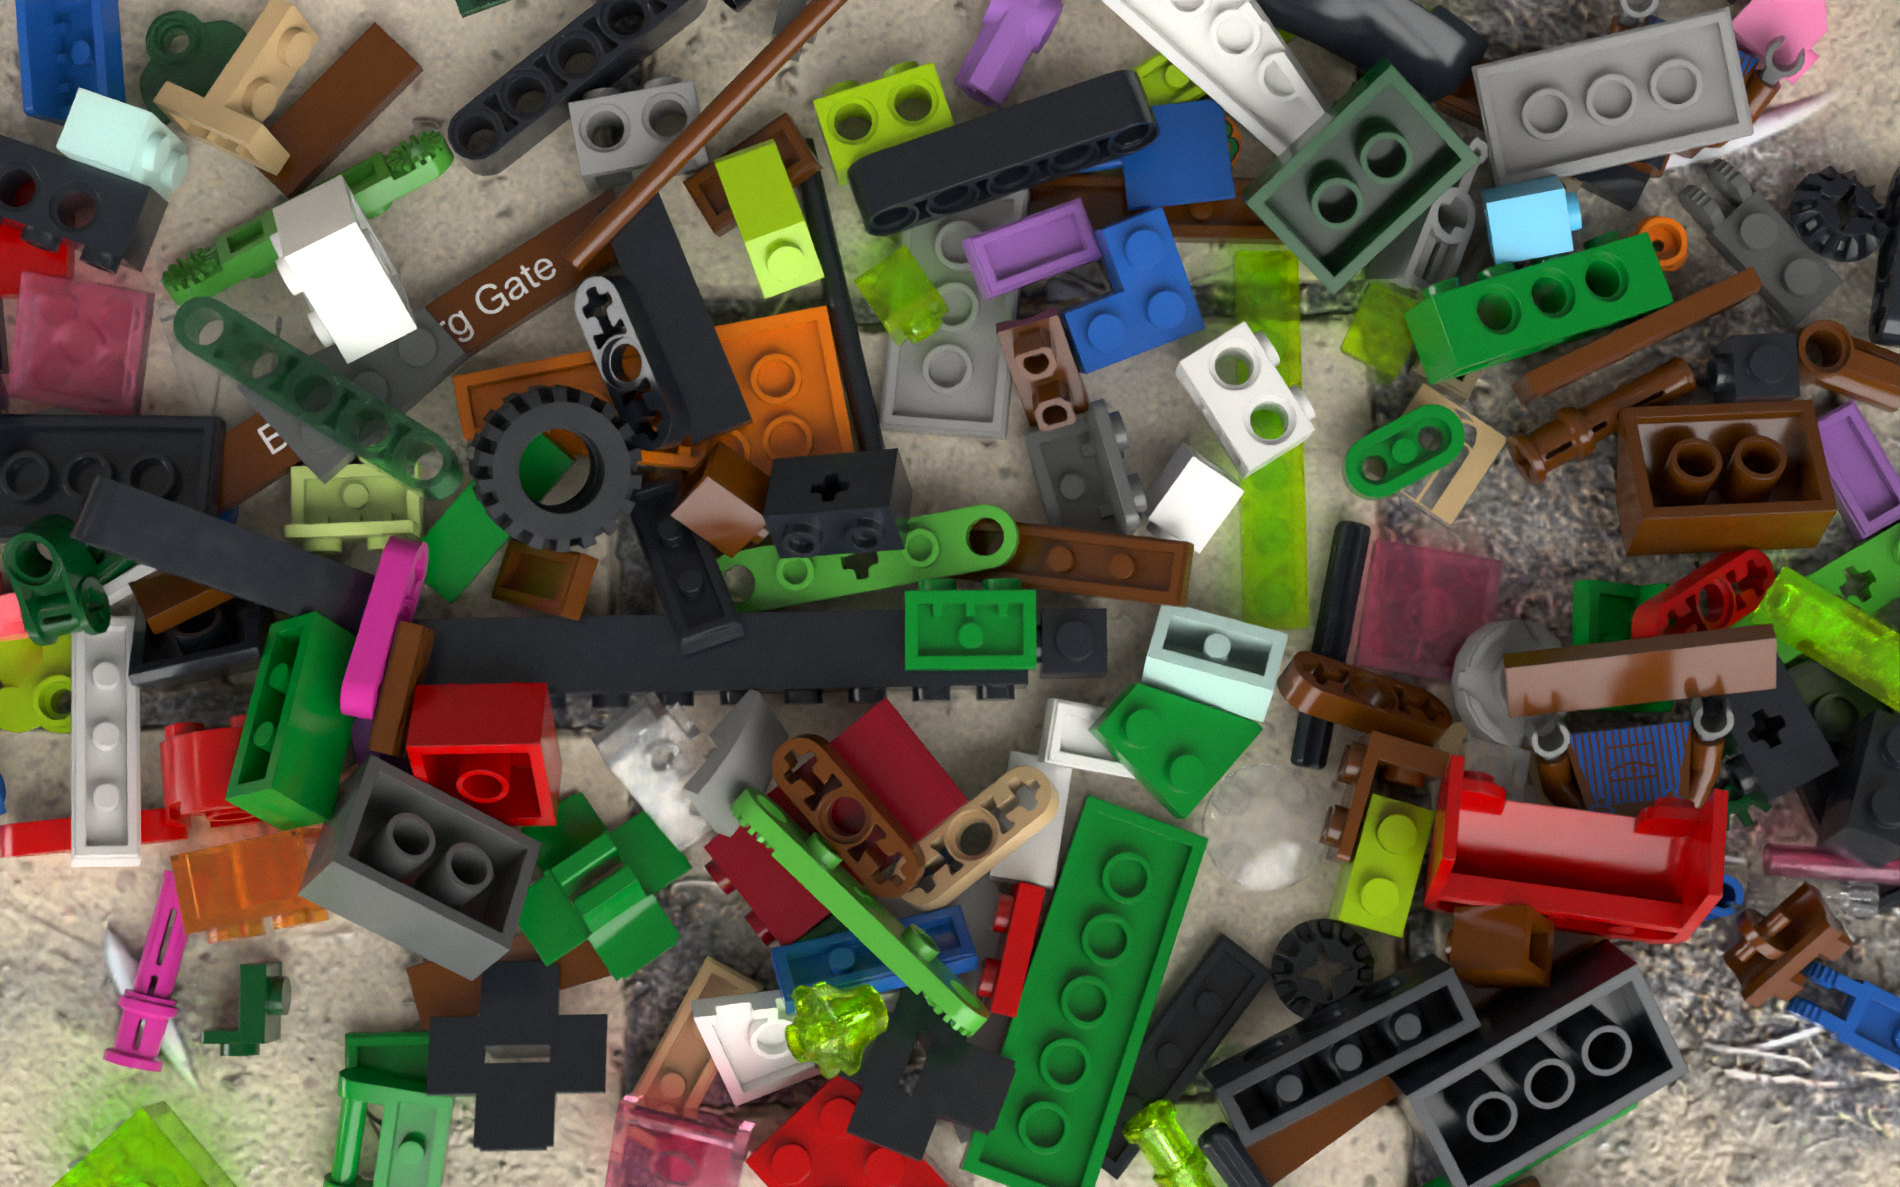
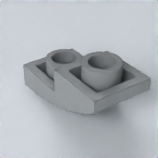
(743, 759)

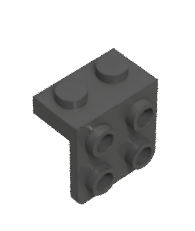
(1084, 474)

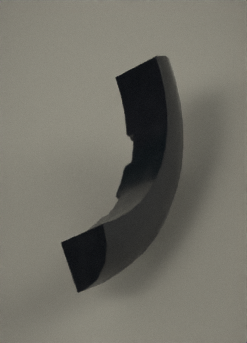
(1426, 47)

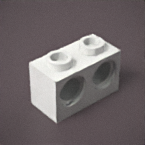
(1229, 407)

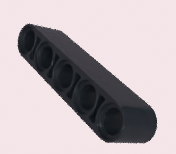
(546, 73)
(1002, 153)
(219, 554)

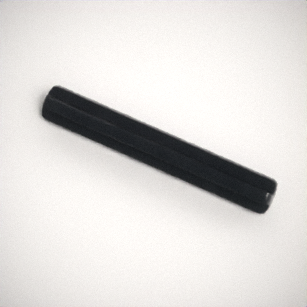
(1333, 631)

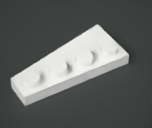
(1233, 58)

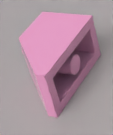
(1798, 20)

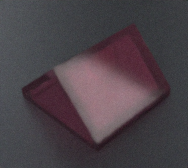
(675, 1146)

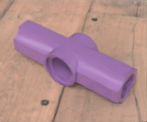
(1004, 47)

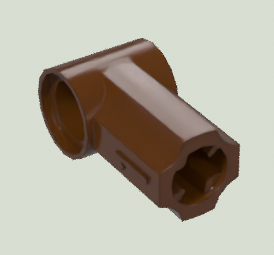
(1850, 366)

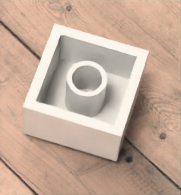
(341, 270)

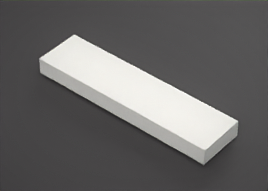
(105, 749)

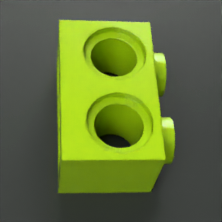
(877, 105)

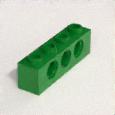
(1456, 342)

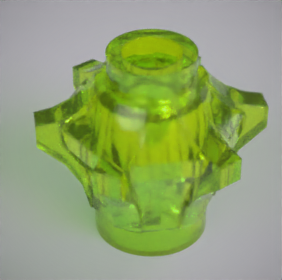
(835, 1026)

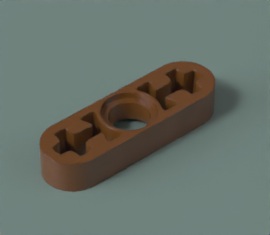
(1363, 699)
(864, 865)

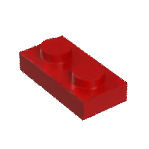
(1016, 921)

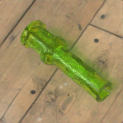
(1167, 1147)

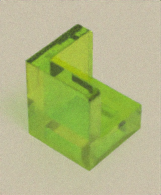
(1380, 332)

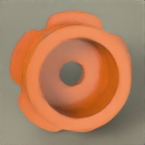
(1670, 235)

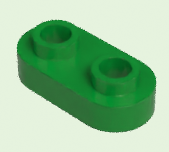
(1401, 454)

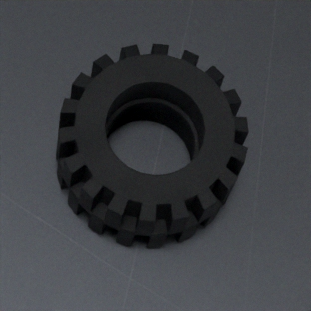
(604, 492)

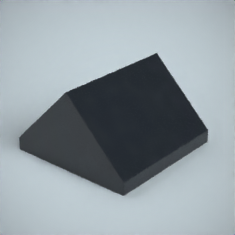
(201, 649)

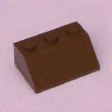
(1722, 478)

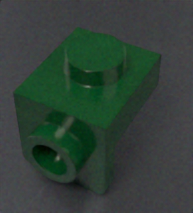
(262, 1001)

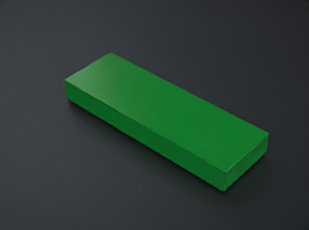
(468, 539)

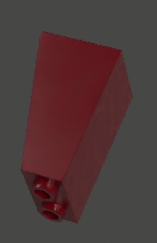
(895, 769)

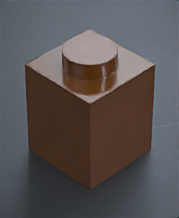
(724, 500)
(1501, 946)

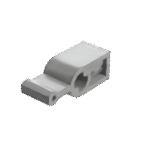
(1433, 242)

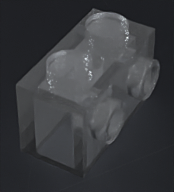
(654, 758)

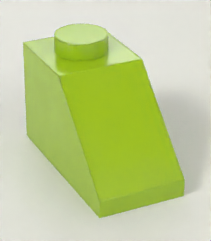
(769, 218)

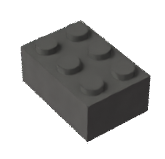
(421, 869)

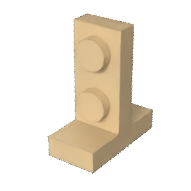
(246, 90)

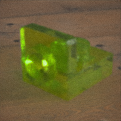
(903, 297)

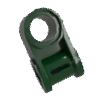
(56, 587)

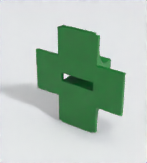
(616, 913)

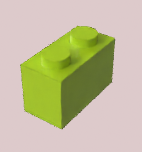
(1384, 866)

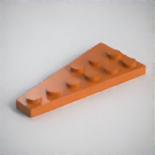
(779, 362)

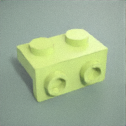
(352, 508)

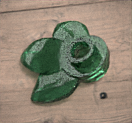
(194, 68)

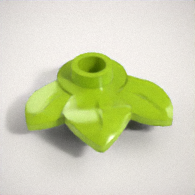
(33, 683)

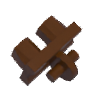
(1044, 369)
(1782, 943)

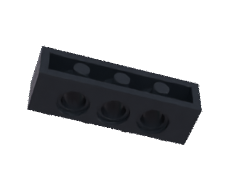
(124, 215)
(1341, 1049)

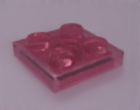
(80, 344)
(1423, 608)

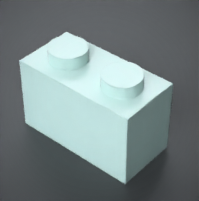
(124, 142)
(1214, 660)

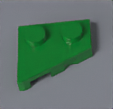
(1172, 743)

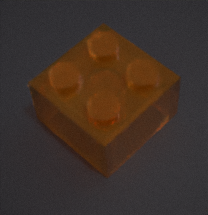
(246, 883)

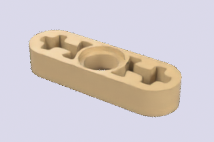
(1000, 794)

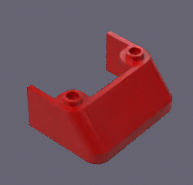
(1578, 868)

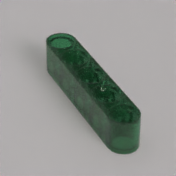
(296, 377)

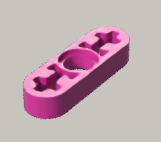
(390, 602)

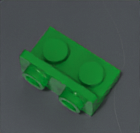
(970, 627)

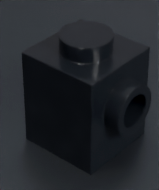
(1754, 368)
(1072, 643)

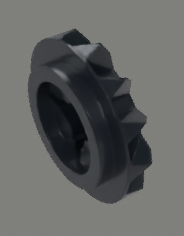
(1818, 221)
(1298, 951)

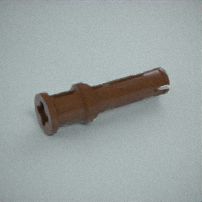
(1576, 432)

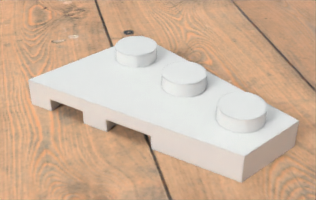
(749, 1042)

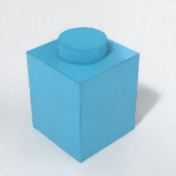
(1530, 219)

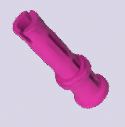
(138, 1001)

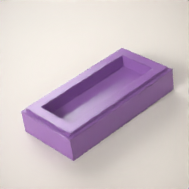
(1031, 249)
(1859, 472)

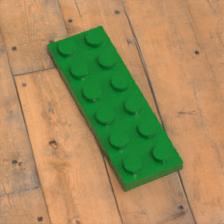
(1088, 997)

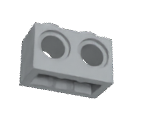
(637, 115)

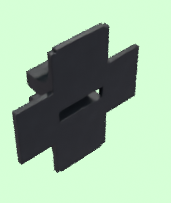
(517, 1021)
(955, 1084)

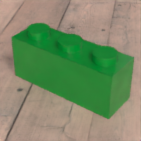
(295, 726)

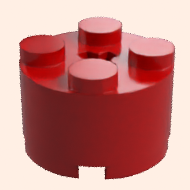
(198, 772)

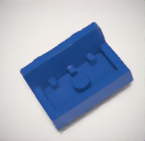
(65, 49)

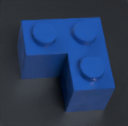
(1148, 298)

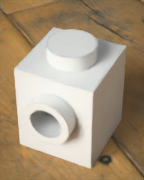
(1190, 498)

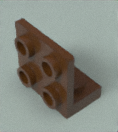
(1400, 765)

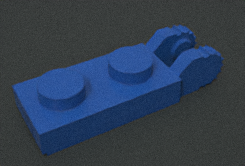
(1867, 1020)

